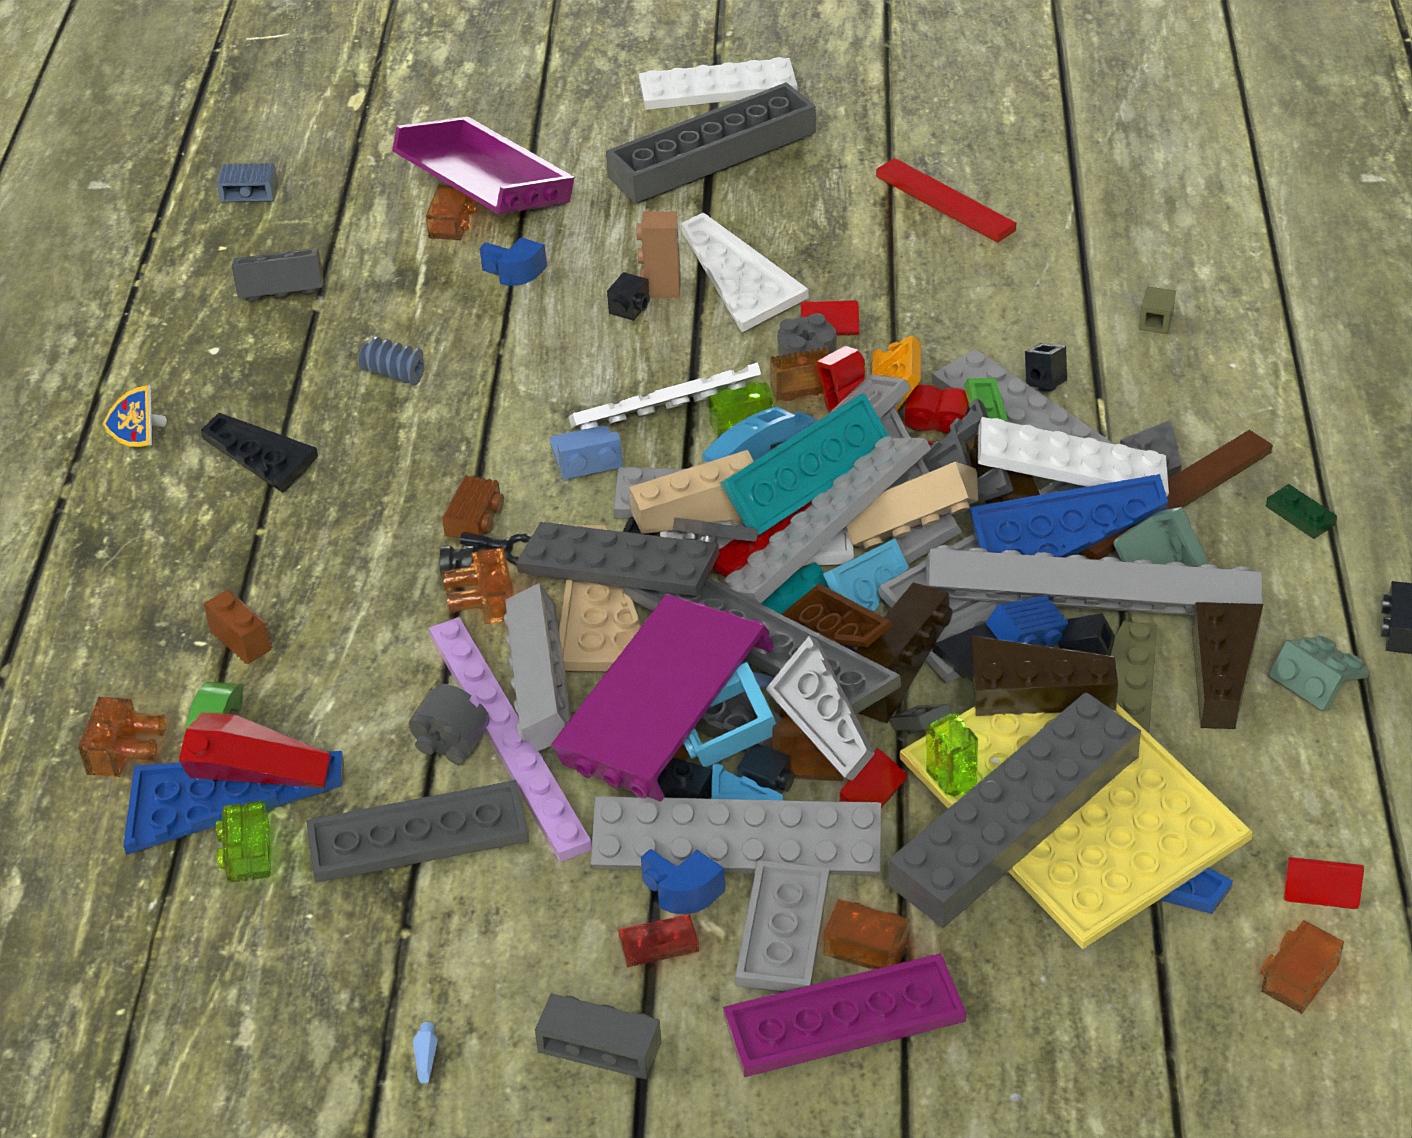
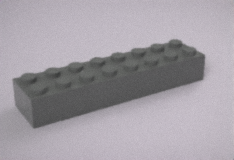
(710, 142)
(1013, 809)

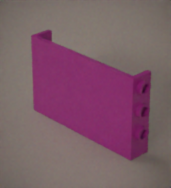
(483, 164)
(657, 694)

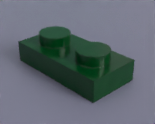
(1301, 511)

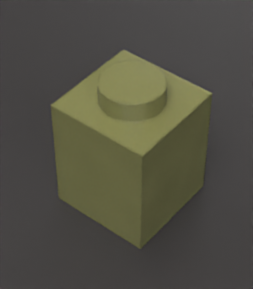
(1157, 310)

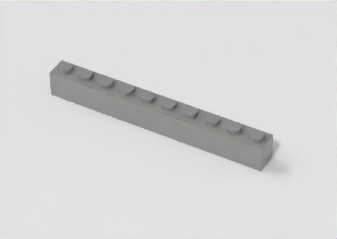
(1087, 582)

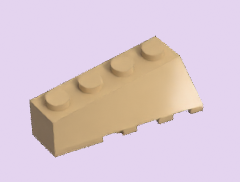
(687, 495)
(914, 504)

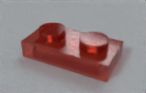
(658, 940)

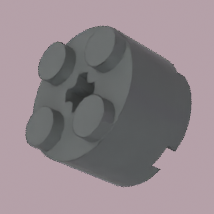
(806, 334)
(448, 723)

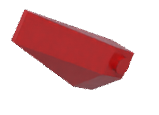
(244, 751)

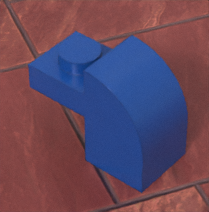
(514, 265)
(686, 887)

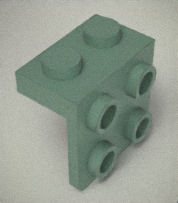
(1162, 539)
(1316, 669)

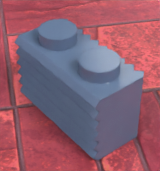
(247, 182)

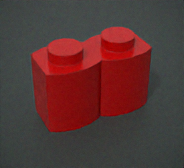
(840, 374)
(935, 408)

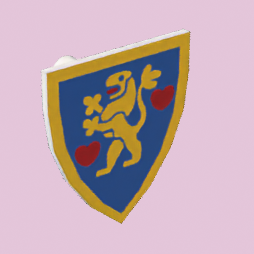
(131, 418)

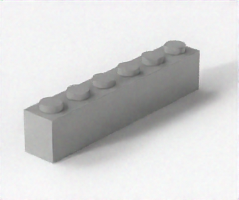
(537, 666)

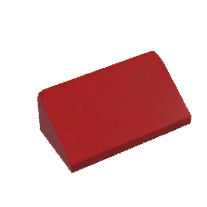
(840, 314)
(875, 782)
(1323, 883)

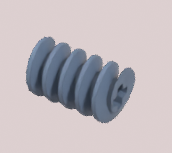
(392, 360)

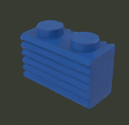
(1028, 621)

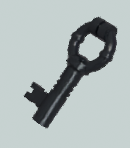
(489, 543)

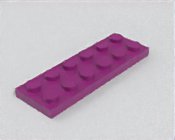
(843, 1014)

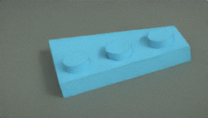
(864, 574)

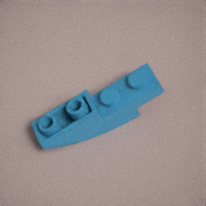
(758, 433)

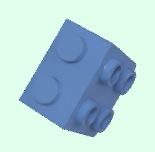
(587, 451)

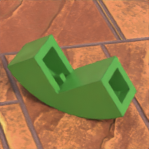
(216, 698)

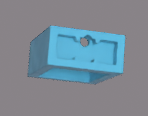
(743, 736)

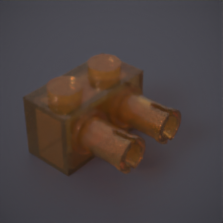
(490, 581)
(112, 733)

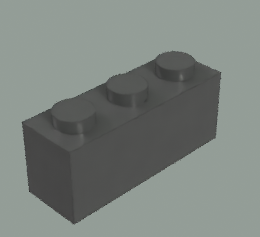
(278, 274)
(598, 1035)

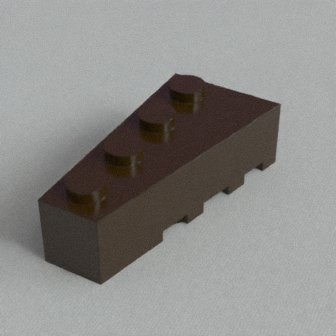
(1223, 652)
(1037, 678)

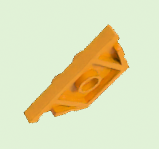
(900, 362)

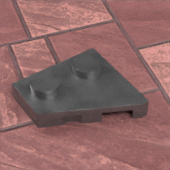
(1158, 439)
(711, 531)

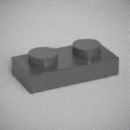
(919, 717)

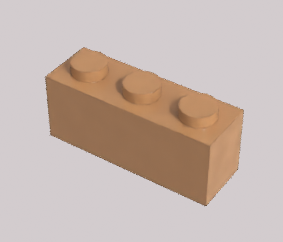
(660, 253)

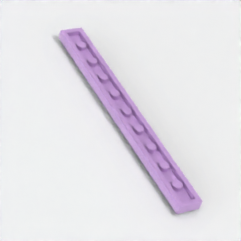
(519, 758)

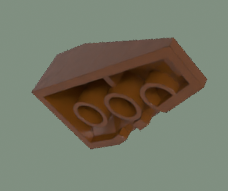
(837, 617)

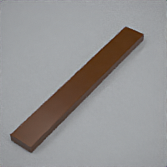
(1201, 479)

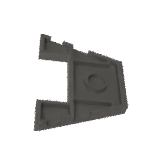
(953, 448)

